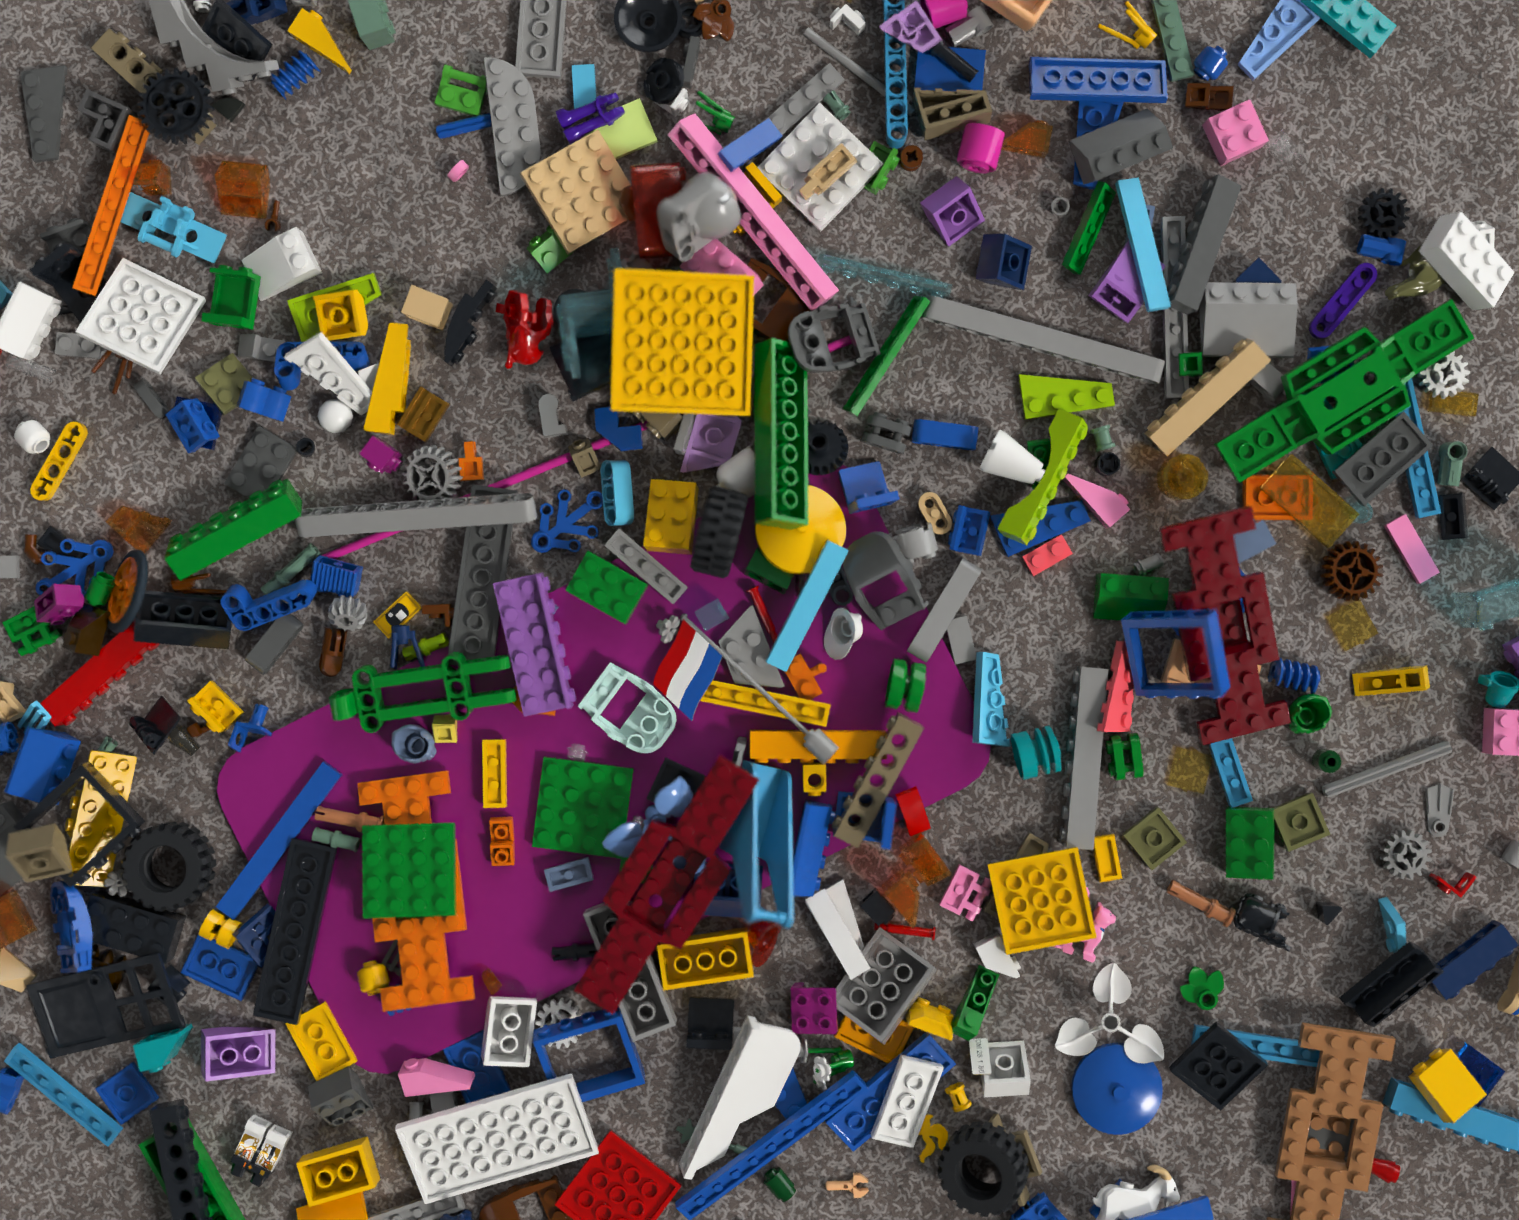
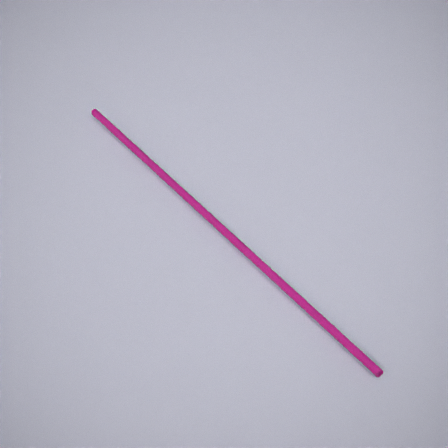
(521, 476)

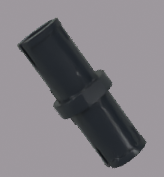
(574, 952)

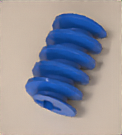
(293, 73)
(1294, 673)

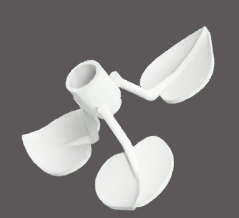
(1111, 986)

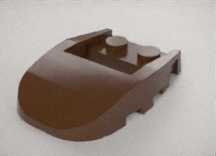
(784, 311)
(503, 1206)

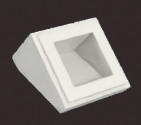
(368, 375)

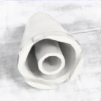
(1011, 460)

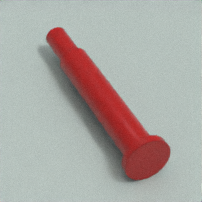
(761, 608)
(907, 930)

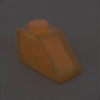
(1030, 140)
(153, 178)

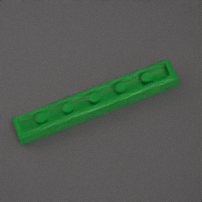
(888, 352)

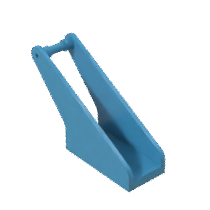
(764, 832)

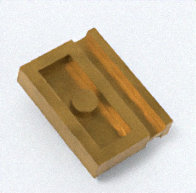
(423, 414)

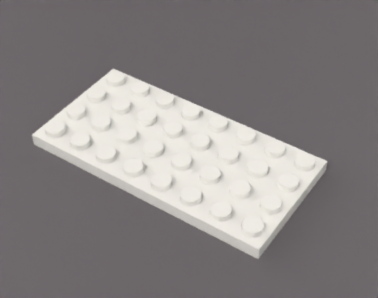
(497, 1138)

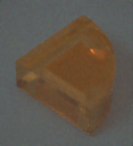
(491, 981)

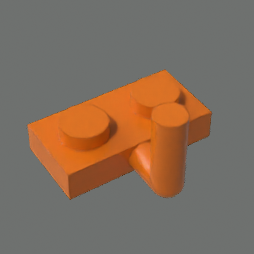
(803, 677)

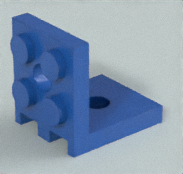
(881, 827)

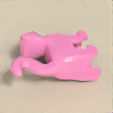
(1102, 918)

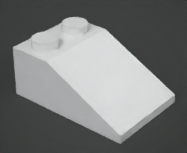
(282, 263)

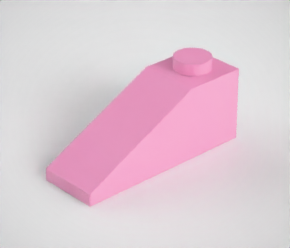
(1103, 503)
(432, 1077)

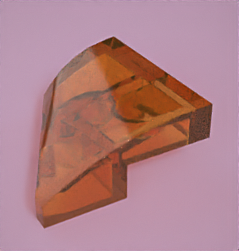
(137, 527)

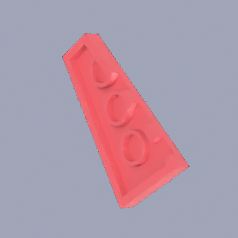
(1120, 697)

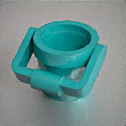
(1500, 688)

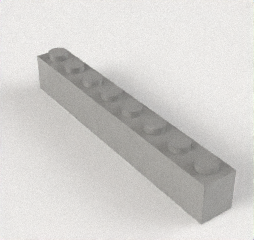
(1085, 758)

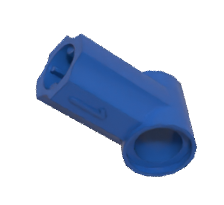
(1386, 250)

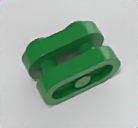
(1115, 749)

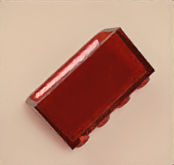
(650, 188)

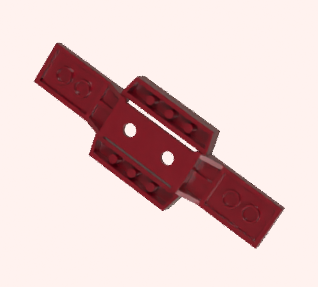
(642, 925)

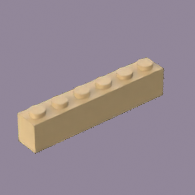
(1207, 396)

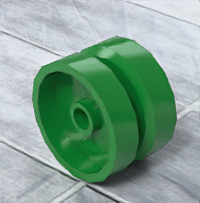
(909, 686)

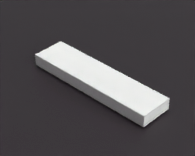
(837, 934)

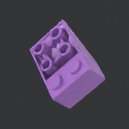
(1120, 287)

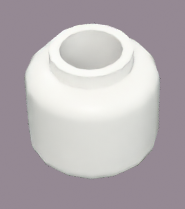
(32, 436)

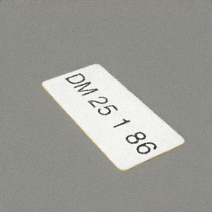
(980, 1056)

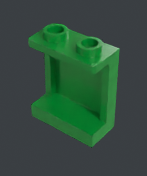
(233, 298)

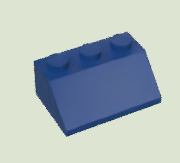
(41, 763)

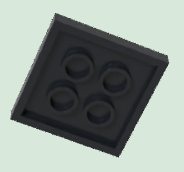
(1218, 1066)

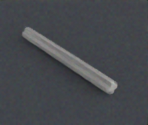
(1386, 769)

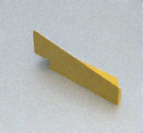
(391, 382)

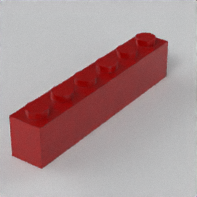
(95, 676)

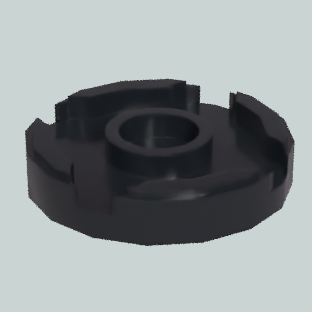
(663, 80)

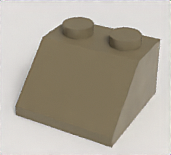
(39, 853)

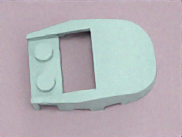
(649, 722)

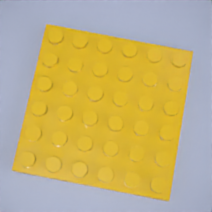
(682, 342)

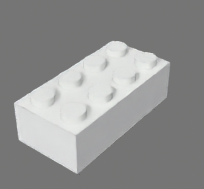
(1466, 261)

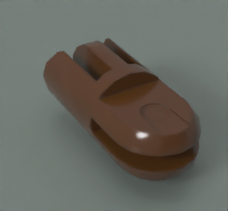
(332, 651)

